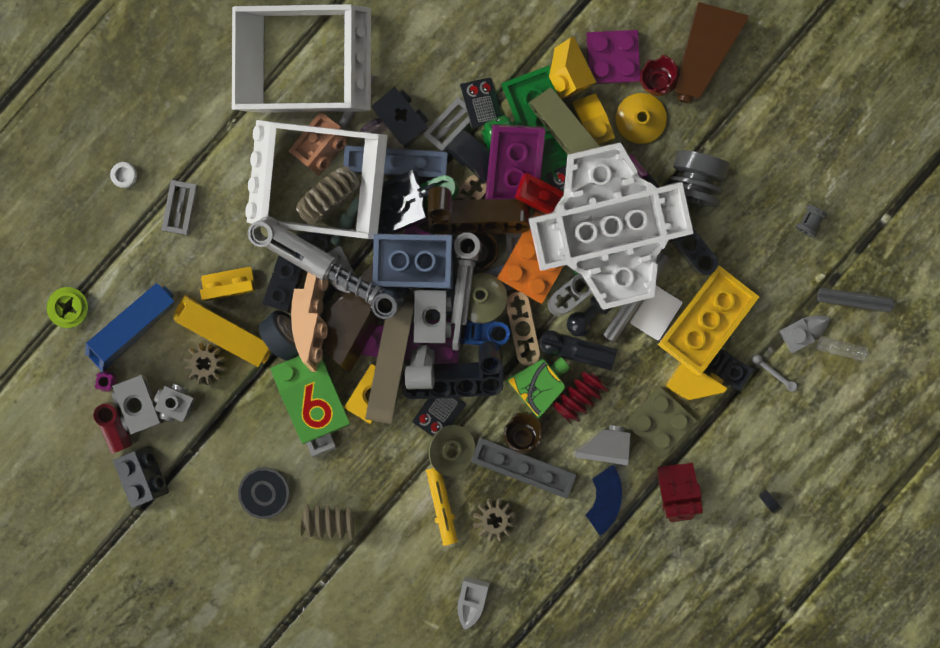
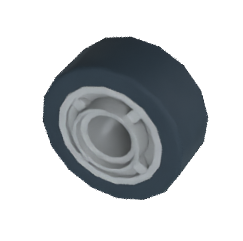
(278, 335)

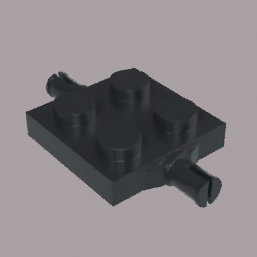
(403, 203)

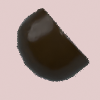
(489, 251)
(523, 433)

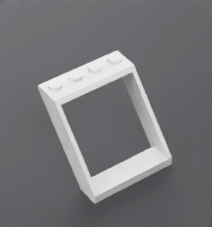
(249, 58)
(370, 187)

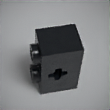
(406, 131)
(281, 287)

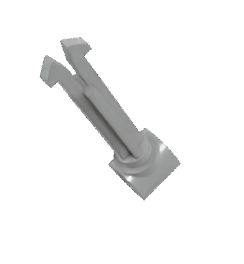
(463, 283)

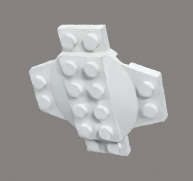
(610, 225)

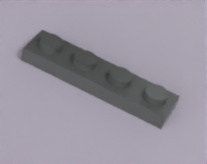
(523, 468)

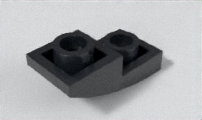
(471, 153)
(730, 370)

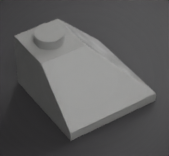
(606, 446)

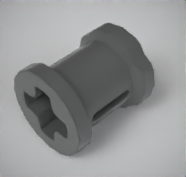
(811, 221)

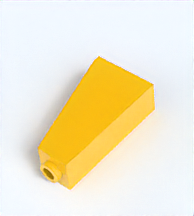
(221, 331)

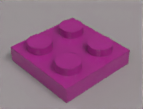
(613, 56)

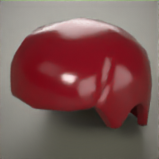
(659, 76)

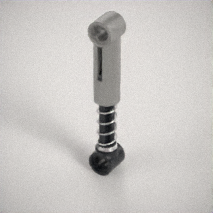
(322, 265)

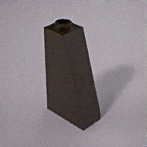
(349, 326)

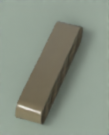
(389, 365)

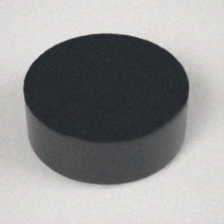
(769, 501)

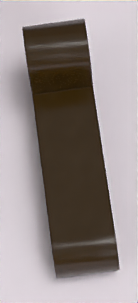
(475, 216)

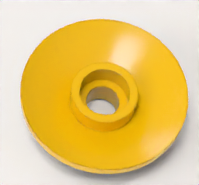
(631, 127)

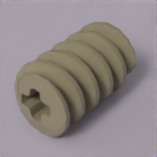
(327, 522)

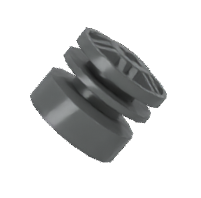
(698, 176)

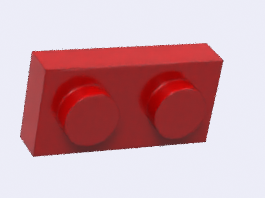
(538, 194)

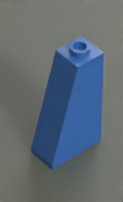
(129, 326)

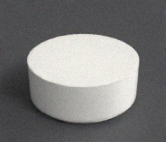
(123, 175)

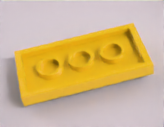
(708, 321)

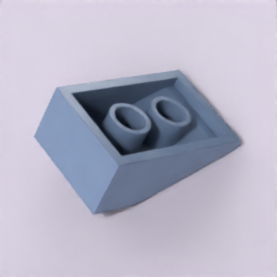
(414, 261)

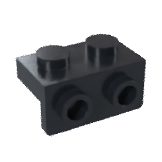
(140, 476)

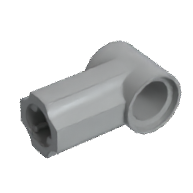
(421, 369)

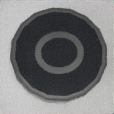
(263, 493)

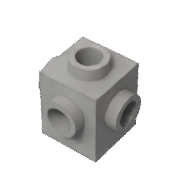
(183, 404)

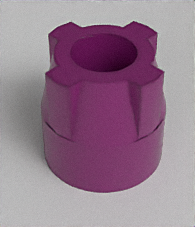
(112, 381)

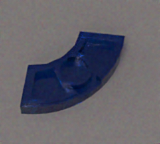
(607, 501)

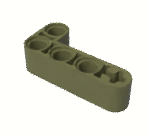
(561, 122)

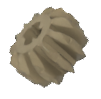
(205, 354)
(489, 527)

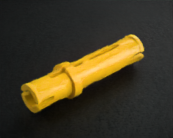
(448, 536)

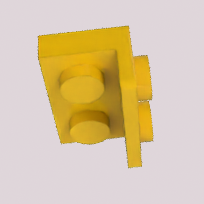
(227, 284)

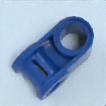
(483, 333)

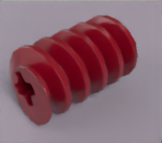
(580, 397)

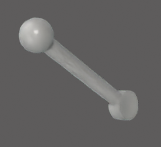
(790, 385)

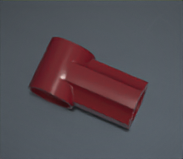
(113, 431)

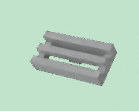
(435, 140)
(189, 210)

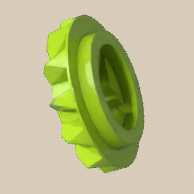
(56, 311)

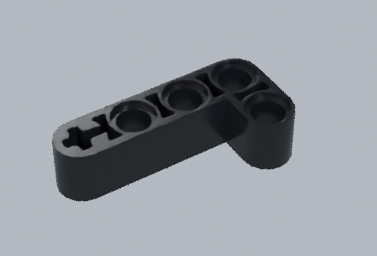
(465, 379)

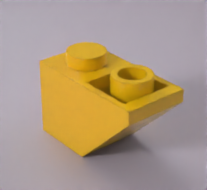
(690, 386)

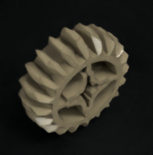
(328, 195)

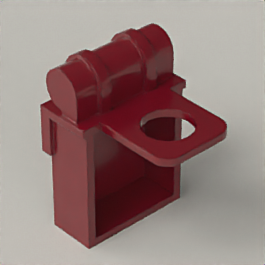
(679, 492)

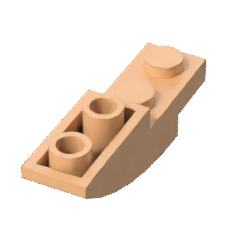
(307, 325)

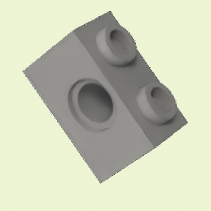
(424, 302)
(123, 395)

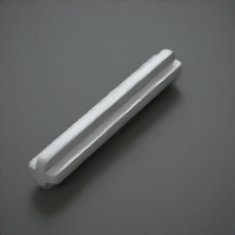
(627, 310)

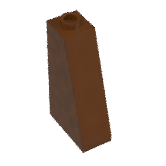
(707, 44)

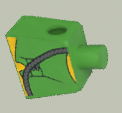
(540, 384)

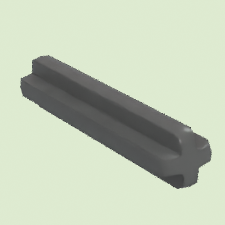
(855, 299)

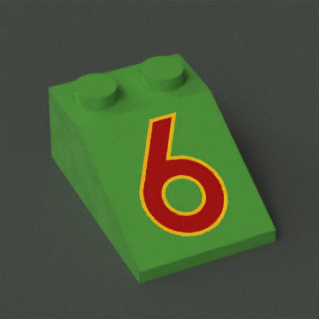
(310, 398)

